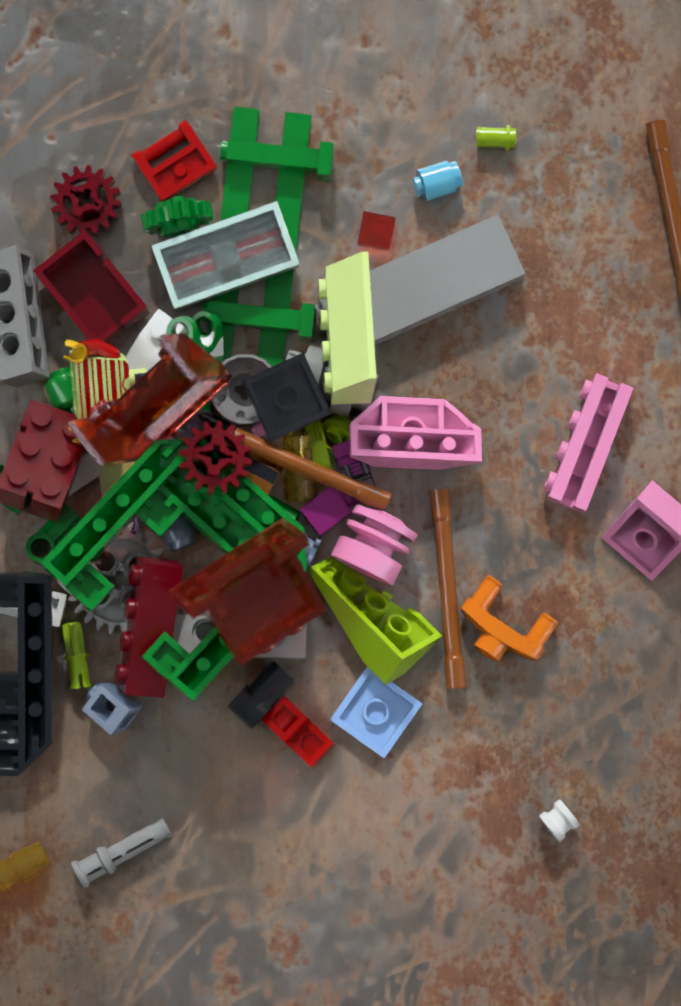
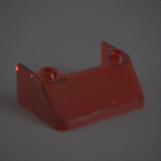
(154, 405)

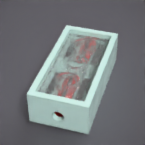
(225, 256)

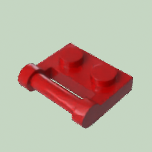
(180, 169)

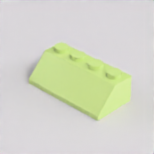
(349, 331)

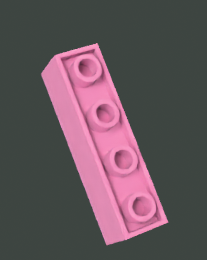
(589, 443)

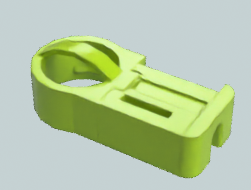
(319, 446)

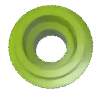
(337, 428)

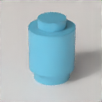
(437, 180)

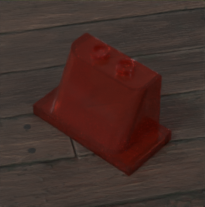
(254, 592)

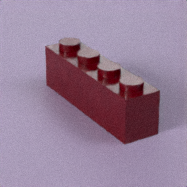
(149, 615)

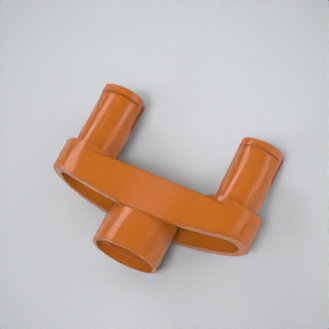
(496, 635)

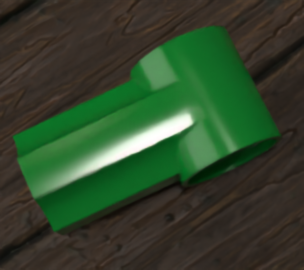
(53, 532)

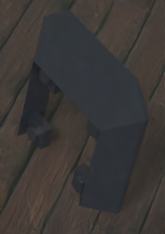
(27, 694)

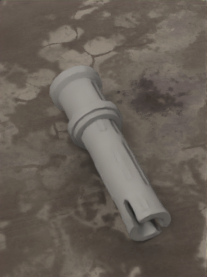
(107, 859)

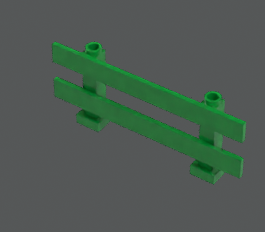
(292, 160)

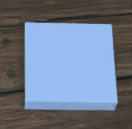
(376, 712)

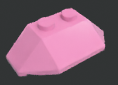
(414, 435)

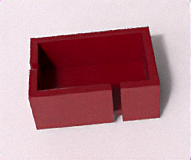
(88, 292)
(42, 462)

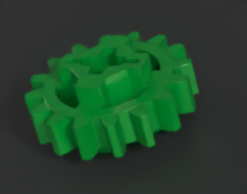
(177, 216)

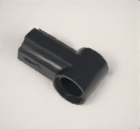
(256, 700)

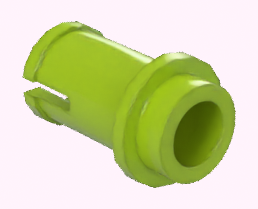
(496, 137)

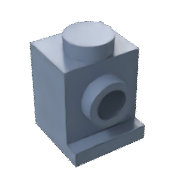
(101, 711)

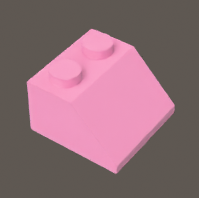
(648, 531)

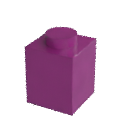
(327, 510)

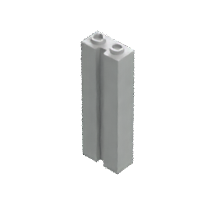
(441, 278)

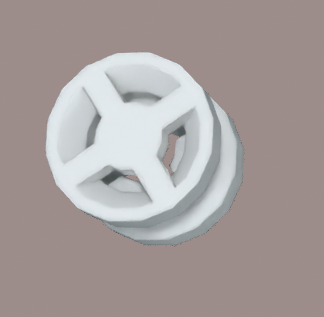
(559, 820)

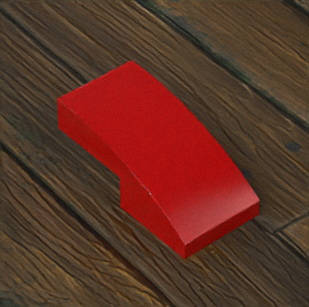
(298, 732)

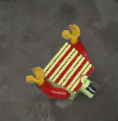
(98, 374)

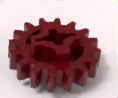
(92, 188)
(227, 460)

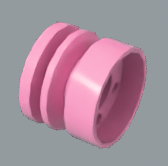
(374, 544)

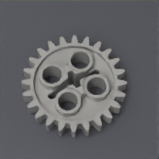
(123, 550)

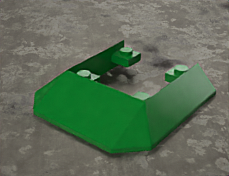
(158, 497)

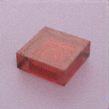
(376, 231)

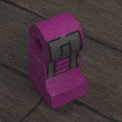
(351, 467)

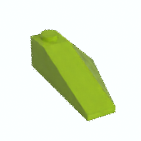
(378, 628)

